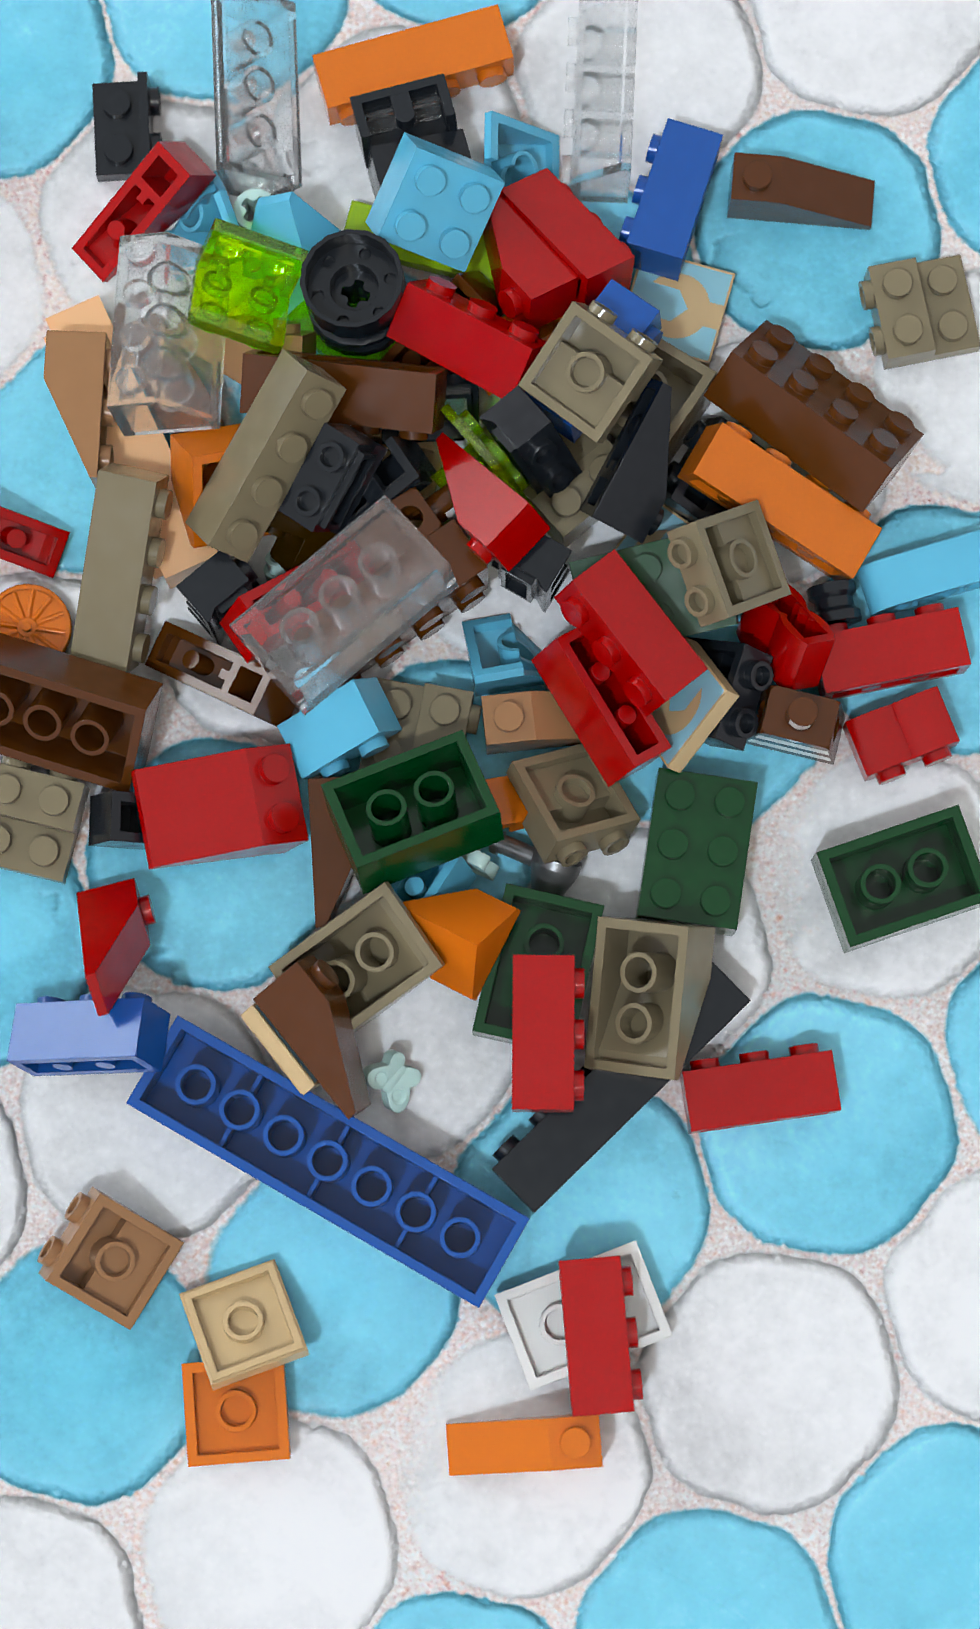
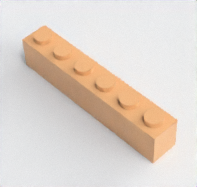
(142, 452)

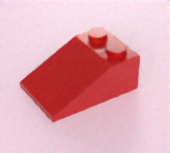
(220, 807)

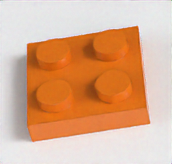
(236, 1421)

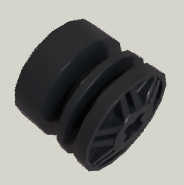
(340, 273)

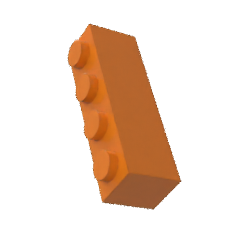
(464, 47)
(795, 507)

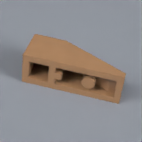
(524, 722)

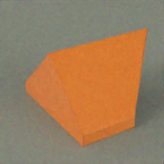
(467, 934)

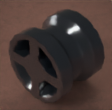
(835, 601)

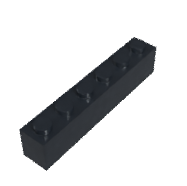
(566, 1140)

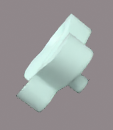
(481, 864)
(393, 1079)

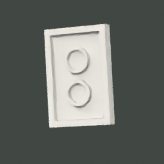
(537, 1326)

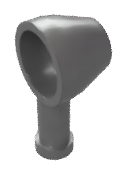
(544, 877)

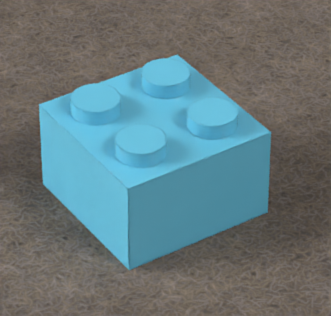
(434, 202)

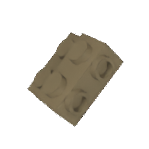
(919, 311)
(591, 369)
(727, 563)
(425, 715)
(571, 806)
(39, 820)

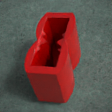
(794, 638)
(901, 735)

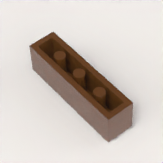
(376, 394)

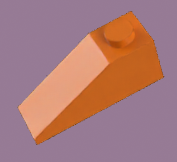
(524, 1445)

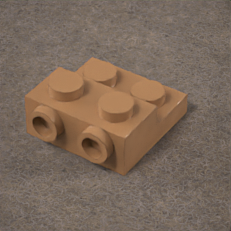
(108, 1256)

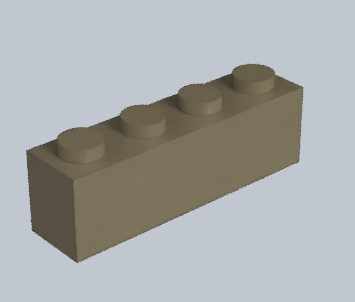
(265, 456)
(120, 566)

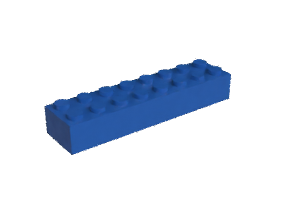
(329, 1162)

